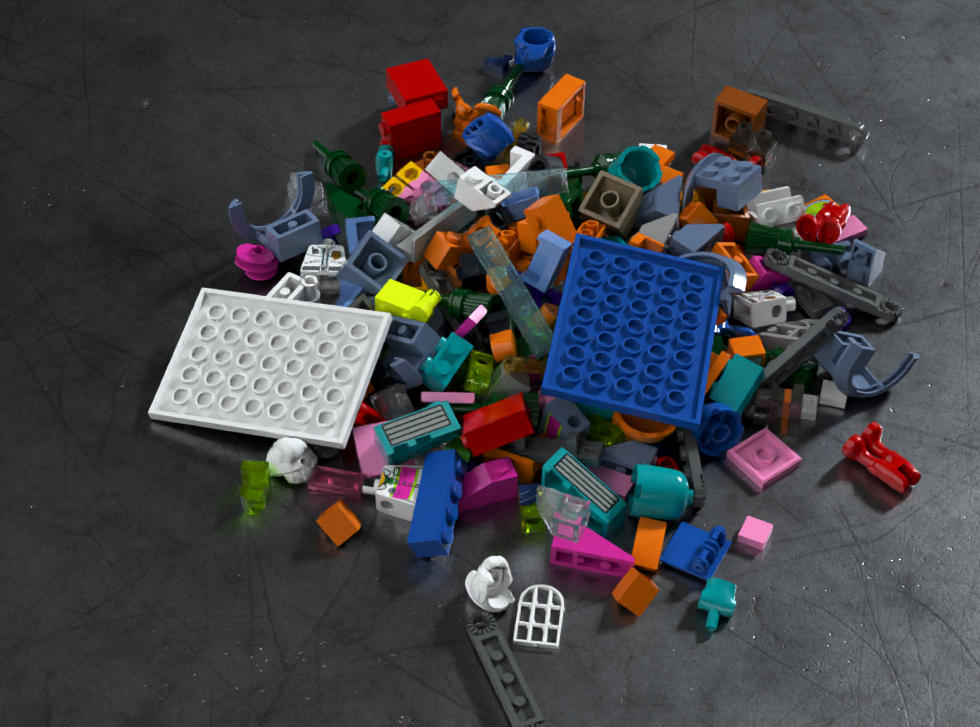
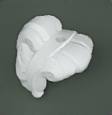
(286, 460)
(490, 584)

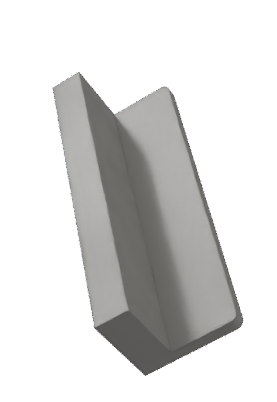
(450, 219)

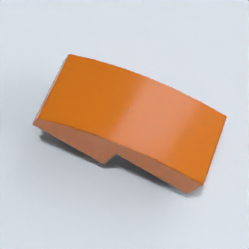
(648, 543)

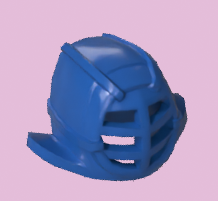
(534, 49)
(488, 136)

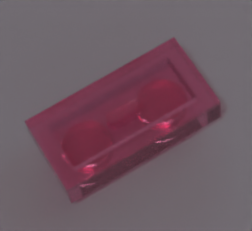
(336, 483)

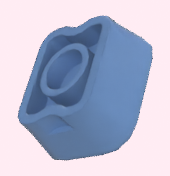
(520, 201)

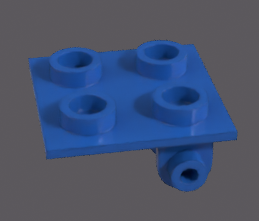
(696, 550)

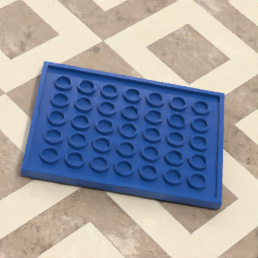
(634, 332)

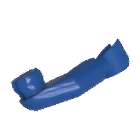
(735, 331)

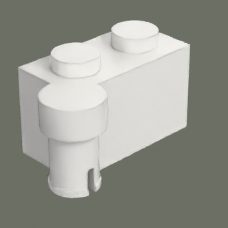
(293, 288)

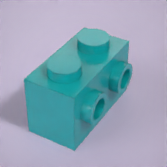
(445, 364)
(737, 383)

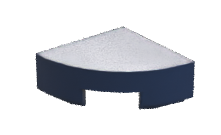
(499, 64)

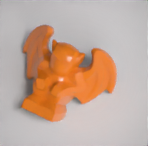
(466, 114)

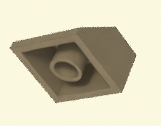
(612, 203)

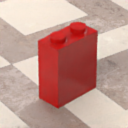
(416, 83)
(411, 128)
(497, 424)

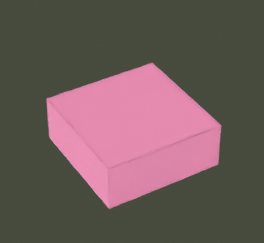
(755, 533)

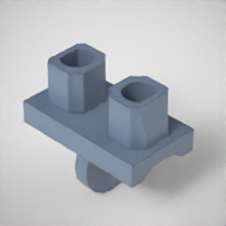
(827, 260)

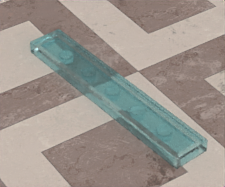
(548, 182)
(512, 291)

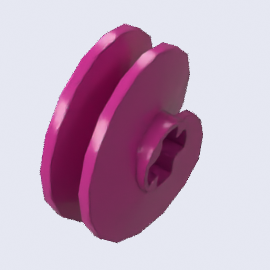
(256, 261)

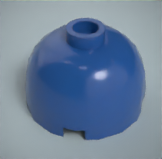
(718, 429)

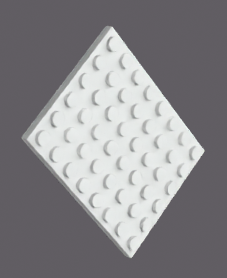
(271, 367)

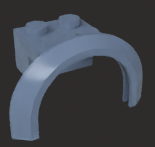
(735, 181)
(291, 232)
(734, 284)
(409, 346)
(846, 362)

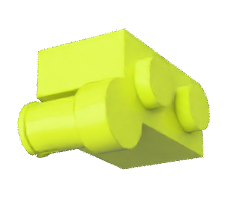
(406, 301)

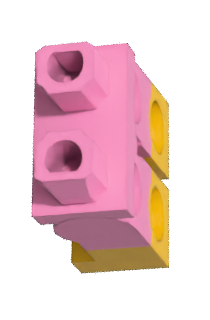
(410, 187)

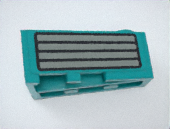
(416, 433)
(571, 477)

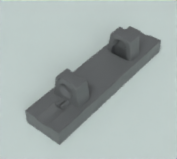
(542, 449)

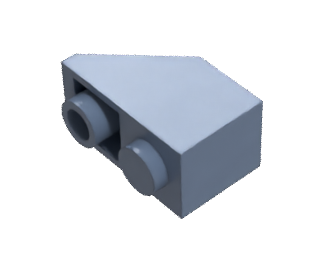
(865, 262)

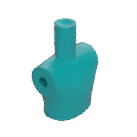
(384, 162)
(718, 600)

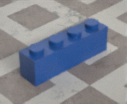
(437, 503)

